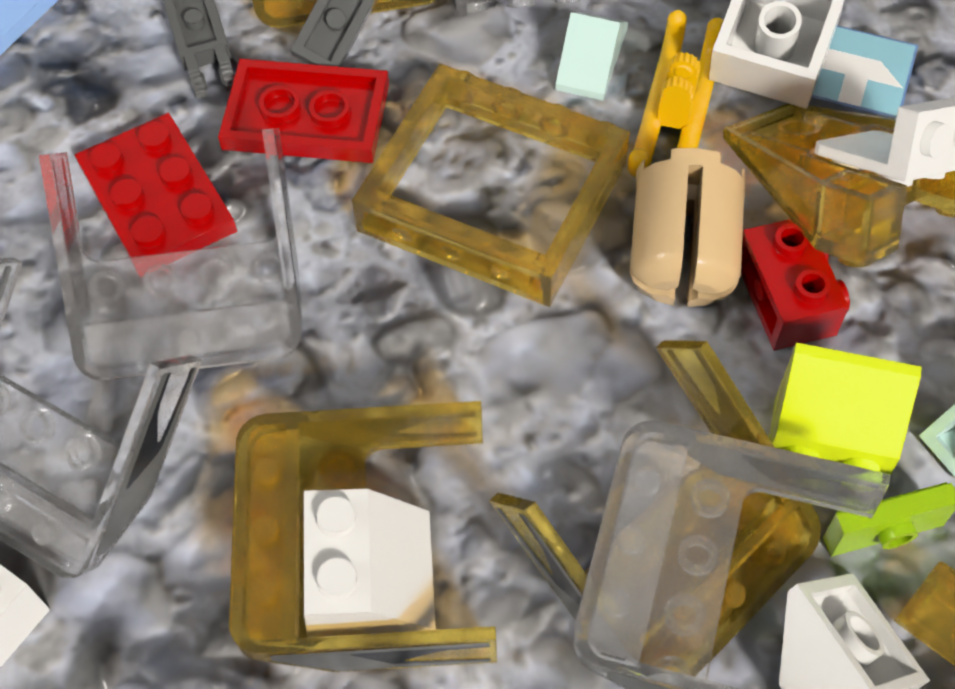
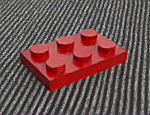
(316, 108)
(155, 190)

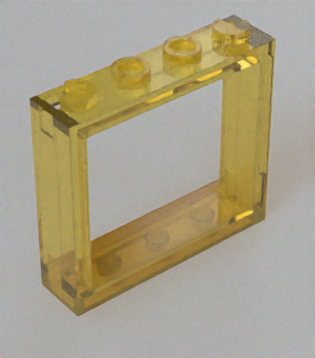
(464, 246)

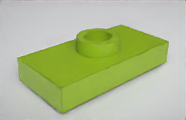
(894, 522)

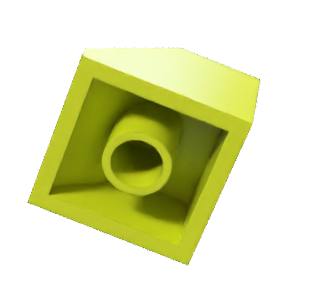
(844, 407)

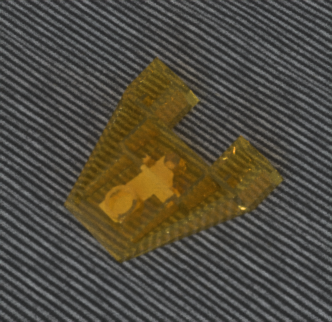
(832, 205)

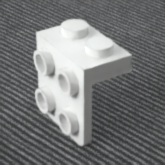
(916, 150)

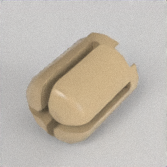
(667, 192)

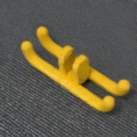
(678, 91)

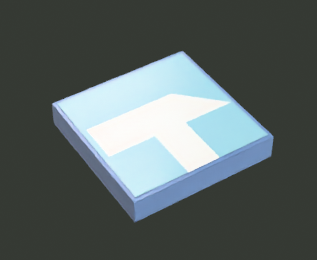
(864, 73)

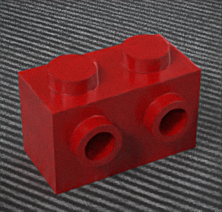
(791, 285)

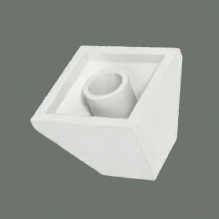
(842, 641)

